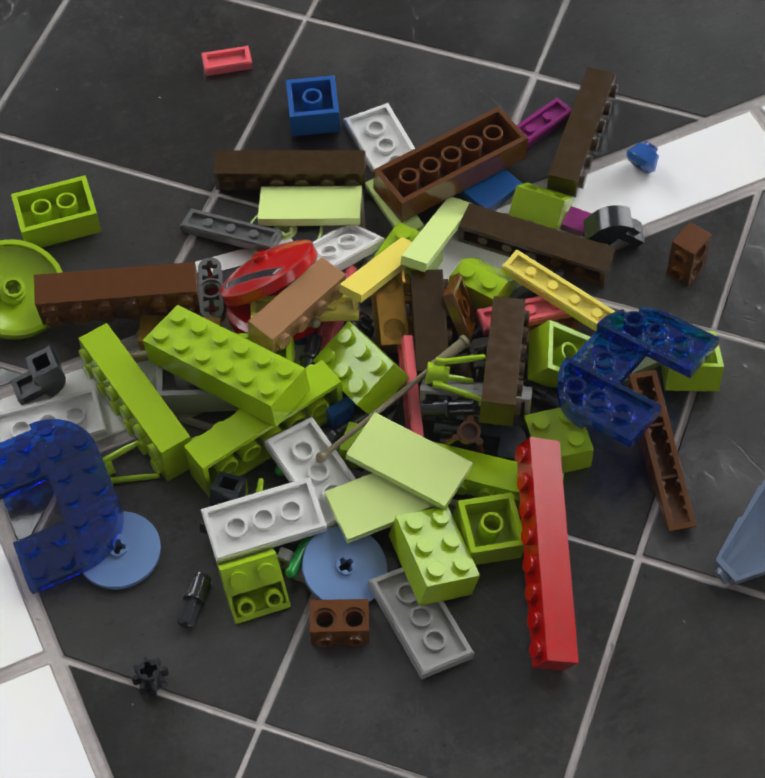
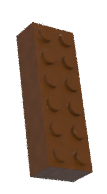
(450, 163)
(115, 293)

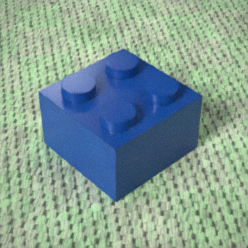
(313, 105)

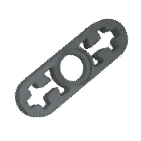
(205, 283)

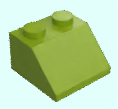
(540, 205)
(484, 281)
(548, 349)
(706, 378)

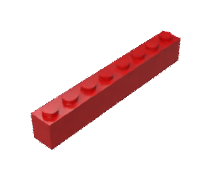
(546, 555)

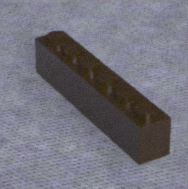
(582, 131)
(288, 168)
(545, 245)
(503, 361)

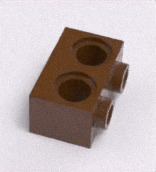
(688, 253)
(339, 613)

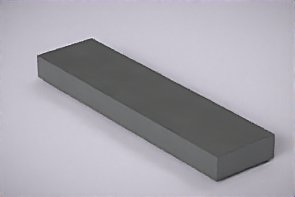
(230, 231)

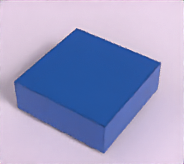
(339, 412)

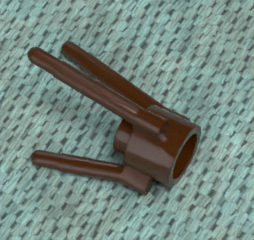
(467, 434)

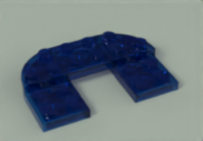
(592, 380)
(83, 489)

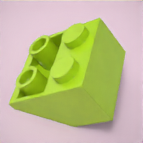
(254, 585)

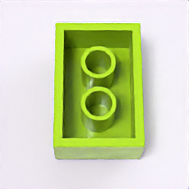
(56, 212)
(362, 367)
(433, 555)

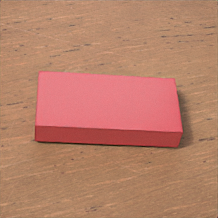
(226, 60)

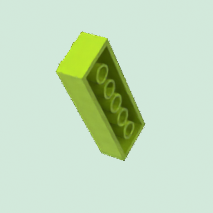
(227, 365)
(135, 401)
(236, 442)

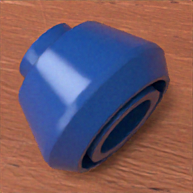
(643, 156)

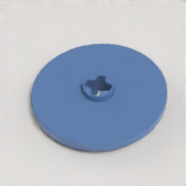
(136, 559)
(322, 564)

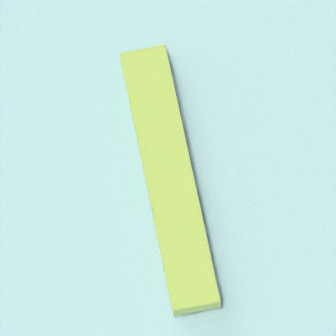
(434, 235)

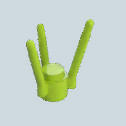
(438, 374)
(108, 462)

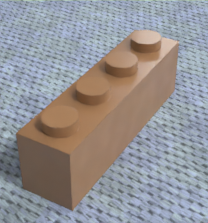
(296, 306)

